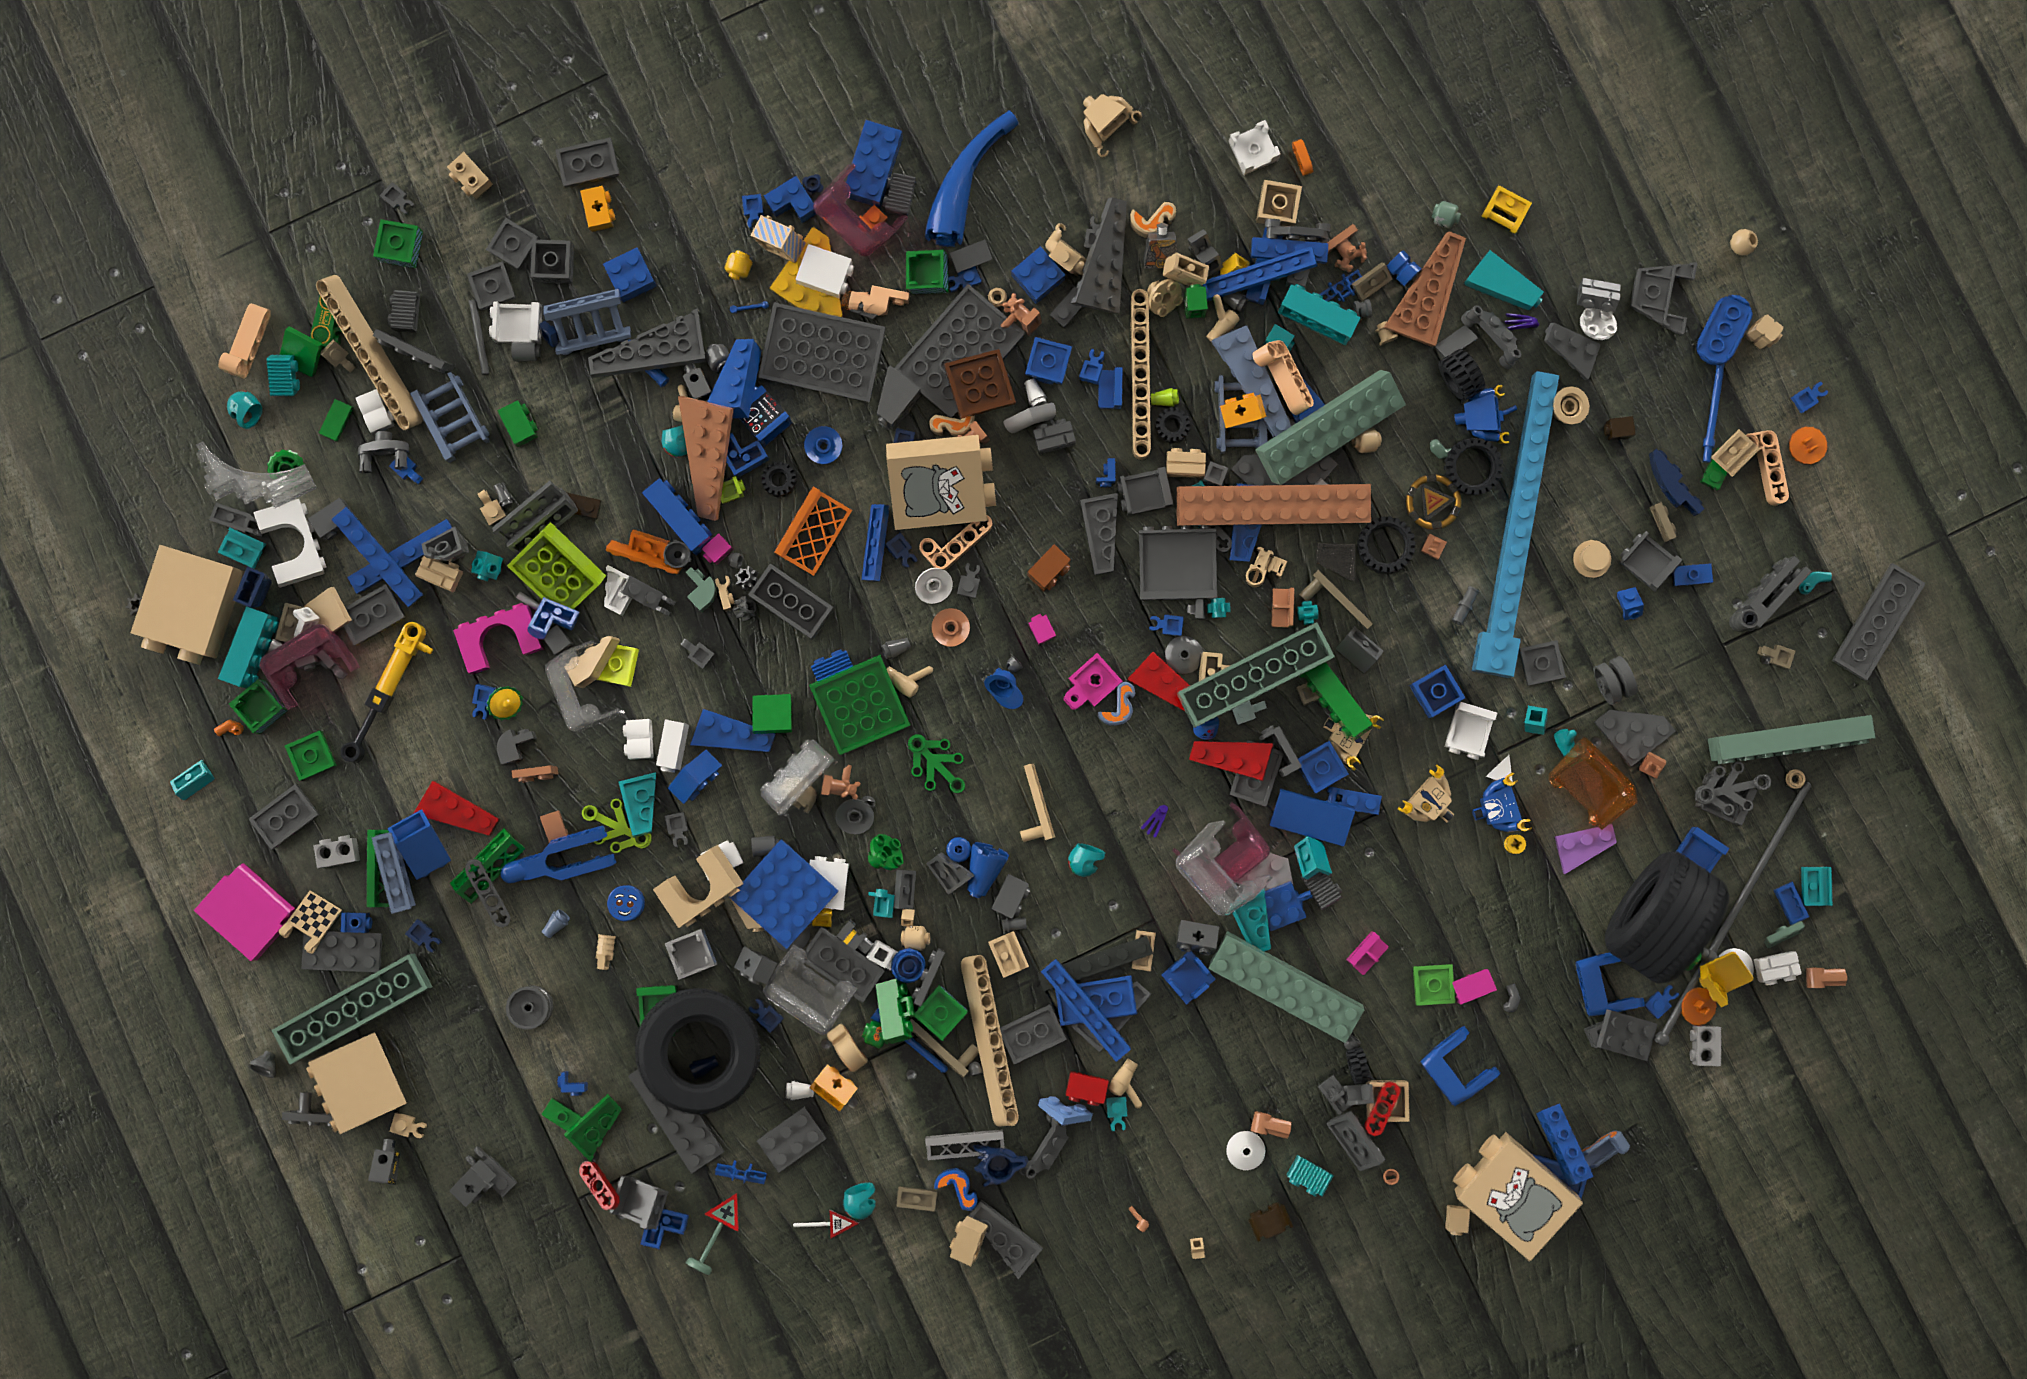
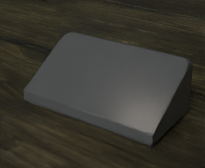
(1458, 340)

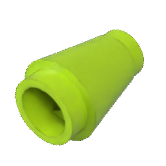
(1165, 398)

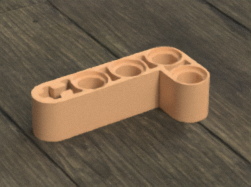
(246, 342)
(1286, 375)
(1767, 468)
(957, 540)

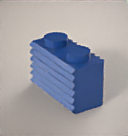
(825, 668)

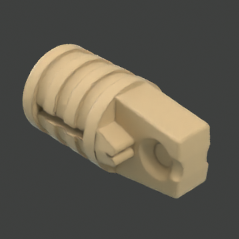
(605, 951)

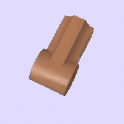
(1825, 977)
(1266, 1124)

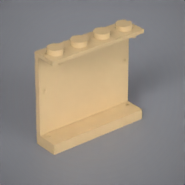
(356, 1083)

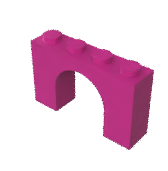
(471, 636)

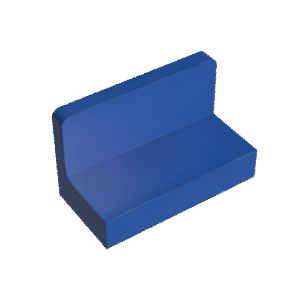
(1110, 389)

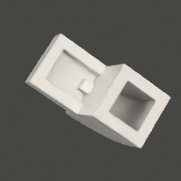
(881, 954)

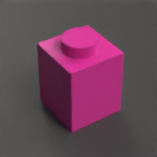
(716, 549)
(1041, 629)

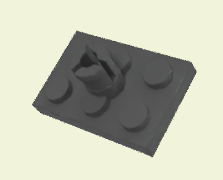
(1356, 1140)

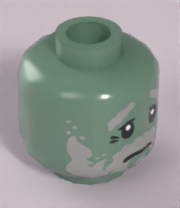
(1446, 214)

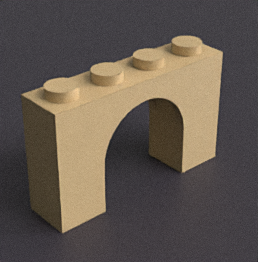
(722, 881)

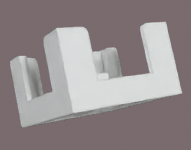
(1254, 148)

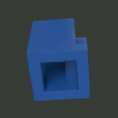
(363, 926)

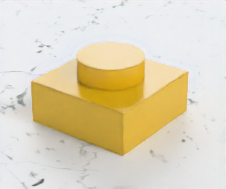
(824, 918)

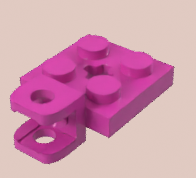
(1084, 689)

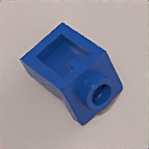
(1109, 470)

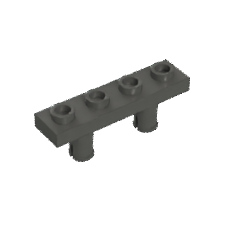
(305, 1113)

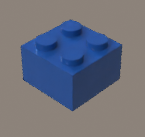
(630, 274)
(1038, 275)
(1437, 691)

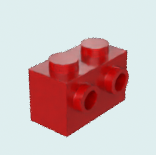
(1087, 1088)

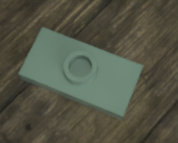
(1783, 934)

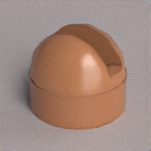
(1390, 1172)

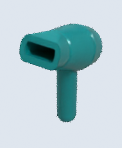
(1565, 740)

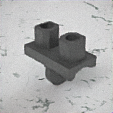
(1334, 1094)

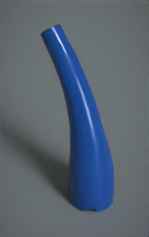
(950, 205)

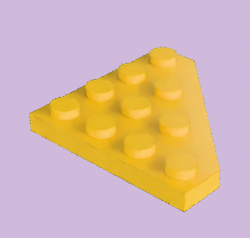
(802, 296)

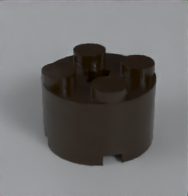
(1270, 1222)

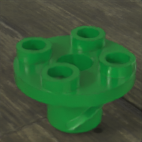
(885, 852)

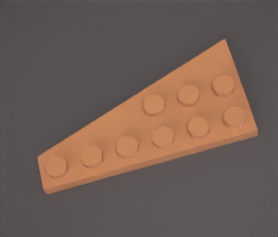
(1425, 303)
(707, 443)

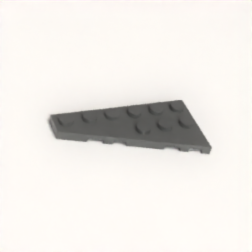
(1103, 267)
(657, 348)

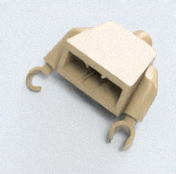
(1105, 117)
(1063, 253)

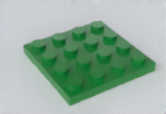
(859, 705)

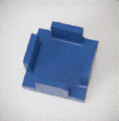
(1048, 361)
(1322, 767)
(1188, 977)

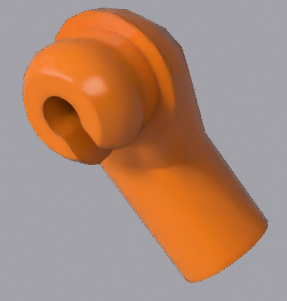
(229, 726)

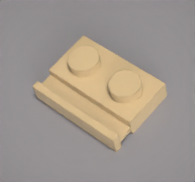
(1735, 452)
(1008, 954)

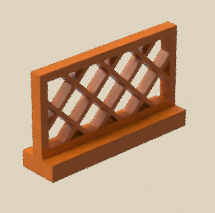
(799, 521)

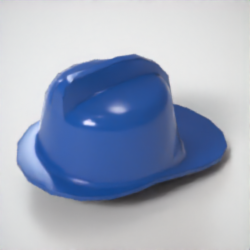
(1004, 689)

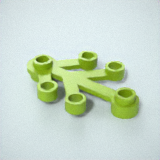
(620, 827)

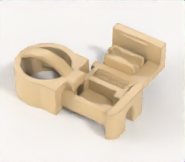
(1267, 564)

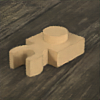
(404, 1125)

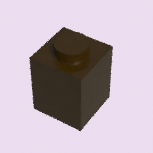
(1619, 428)

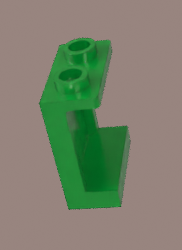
(652, 995)

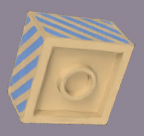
(778, 238)

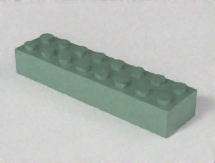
(1330, 427)
(1255, 675)
(1795, 738)
(1286, 987)
(352, 1008)

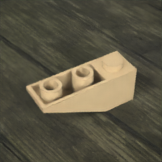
(593, 662)

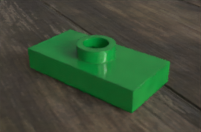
(560, 1114)

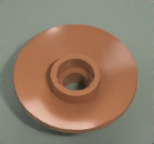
(950, 617)

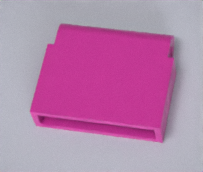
(245, 911)

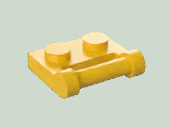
(1510, 204)

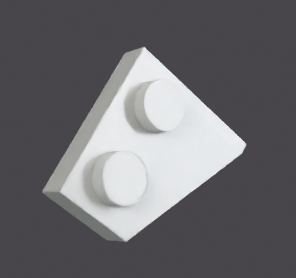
(614, 598)

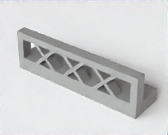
(962, 1138)

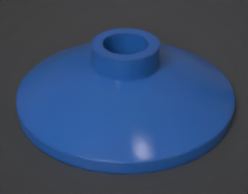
(819, 436)

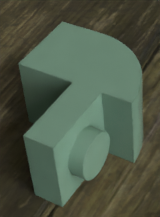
(706, 591)

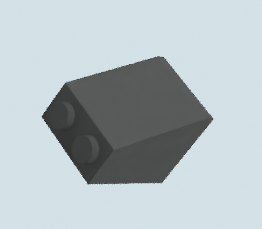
(896, 399)

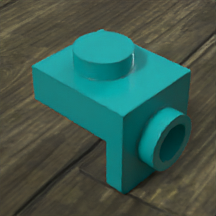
(883, 903)

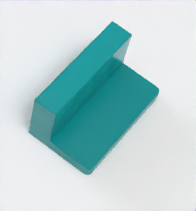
(1312, 857)

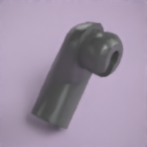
(1514, 1000)

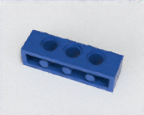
(1564, 1145)

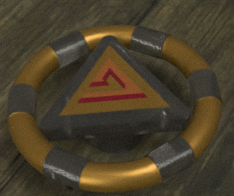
(1433, 501)

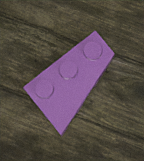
(1583, 845)

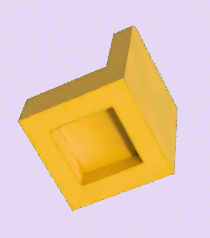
(1234, 263)

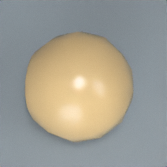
(1744, 242)

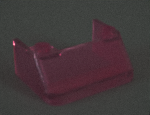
(846, 223)
(280, 662)
(1246, 852)

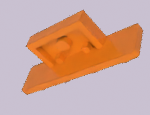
(643, 549)

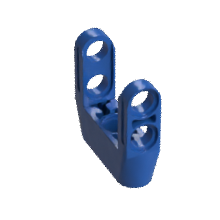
(1593, 987)
(1445, 1077)

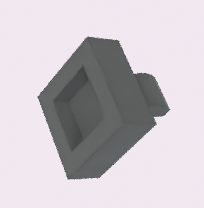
(1199, 609)

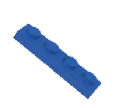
(1271, 248)
(875, 542)

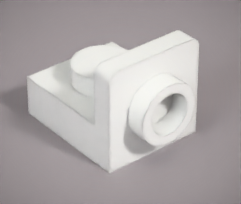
(306, 618)

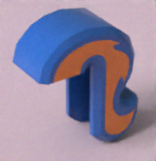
(961, 1183)

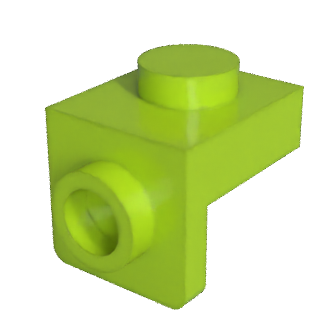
(732, 490)

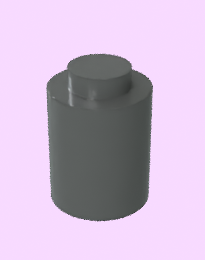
(525, 351)
(763, 845)

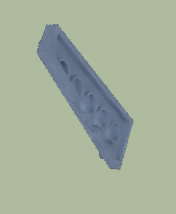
(1237, 351)

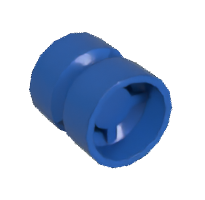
(1403, 268)

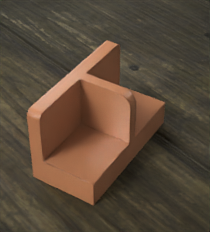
(1282, 608)

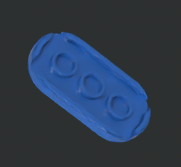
(1724, 330)

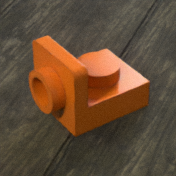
(873, 217)

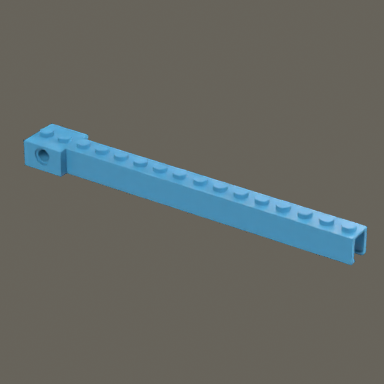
(1497, 648)

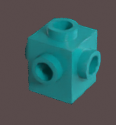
(486, 565)

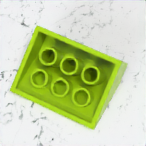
(556, 568)

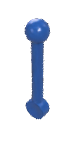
(733, 309)

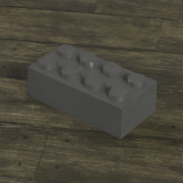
(791, 601)

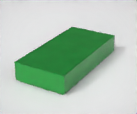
(336, 420)

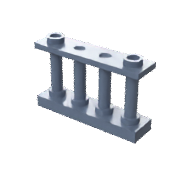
(591, 304)
(431, 417)
(1221, 442)
(393, 873)

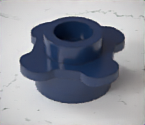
(807, 181)

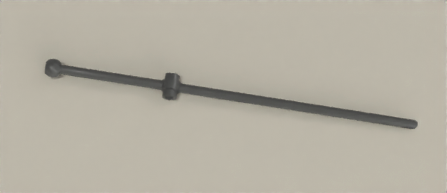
(1710, 954)

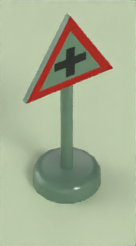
(727, 1215)

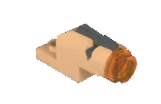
(875, 303)

